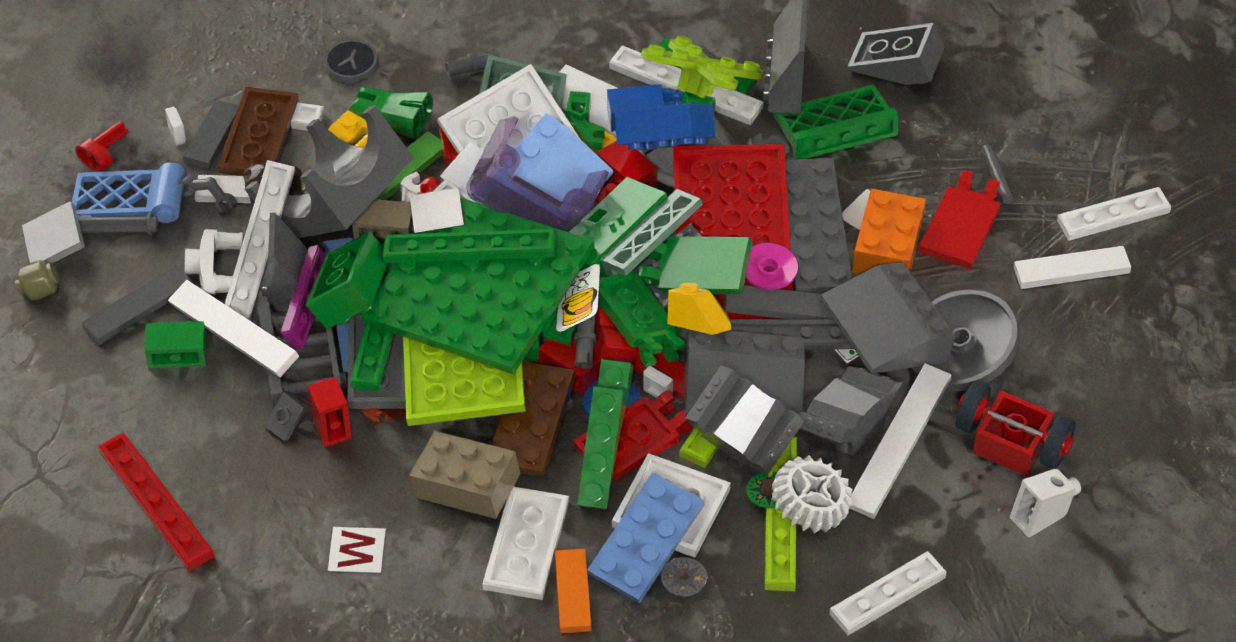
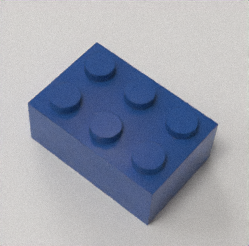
(665, 126)

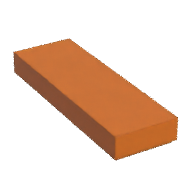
(573, 591)

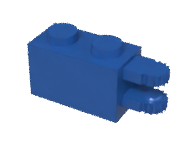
(638, 98)

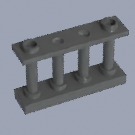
(272, 323)

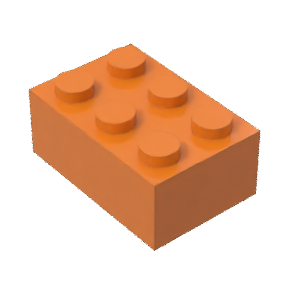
(888, 230)

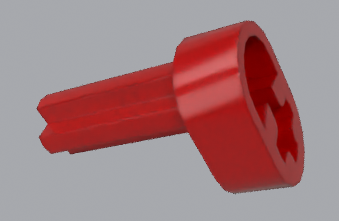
(95, 153)

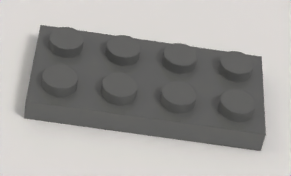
(393, 384)

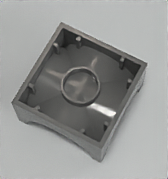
(343, 178)

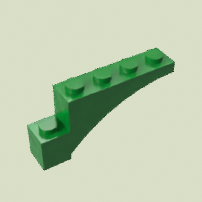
(603, 432)

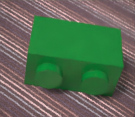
(175, 344)

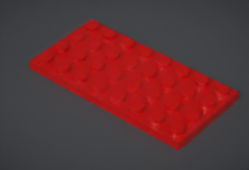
(740, 195)

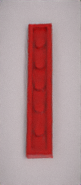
(156, 501)

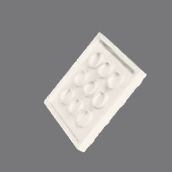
(517, 96)

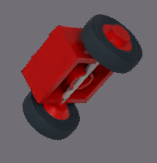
(1014, 429)

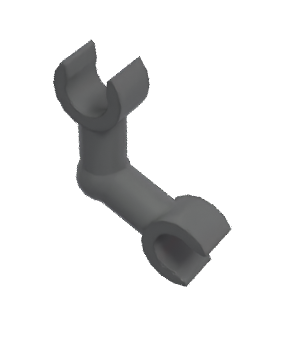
(211, 185)

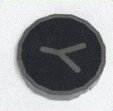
(351, 61)

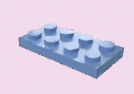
(645, 537)

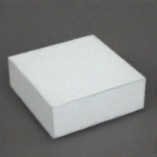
(305, 114)
(175, 125)
(656, 382)

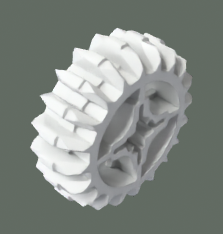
(811, 494)

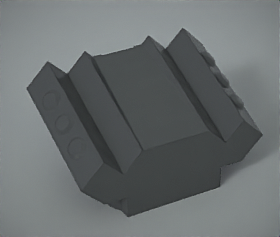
(850, 409)
(743, 420)

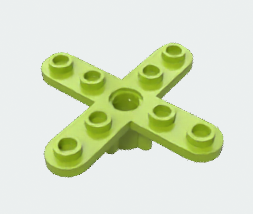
(698, 71)

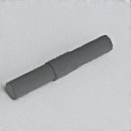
(997, 173)

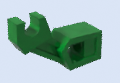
(578, 116)

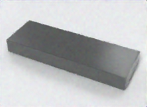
(211, 135)

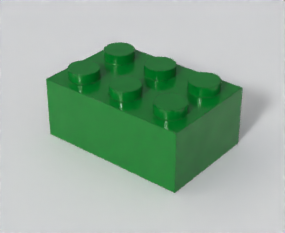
(348, 281)

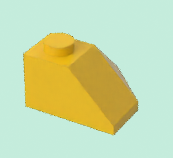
(696, 310)

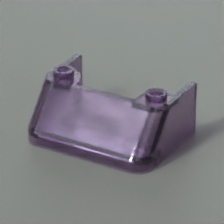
(499, 189)

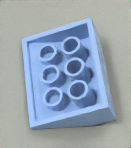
(556, 159)

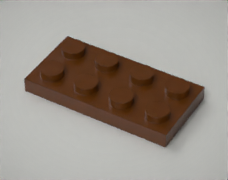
(258, 129)
(536, 429)

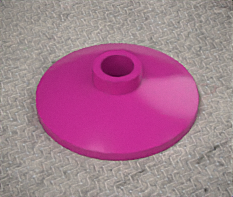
(772, 258)

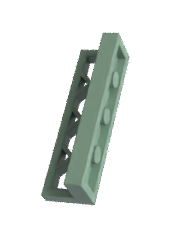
(655, 228)

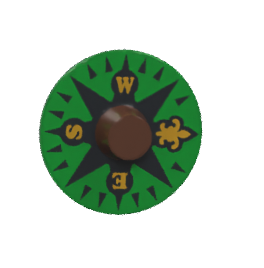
(760, 490)

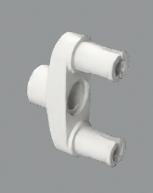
(201, 260)

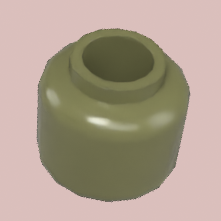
(37, 280)

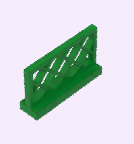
(839, 133)

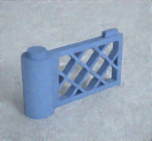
(162, 200)

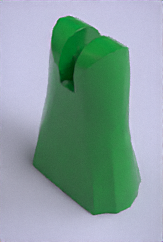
(402, 110)

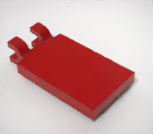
(961, 223)
(644, 432)

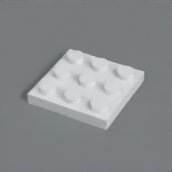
(701, 485)

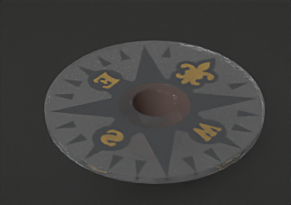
(684, 576)

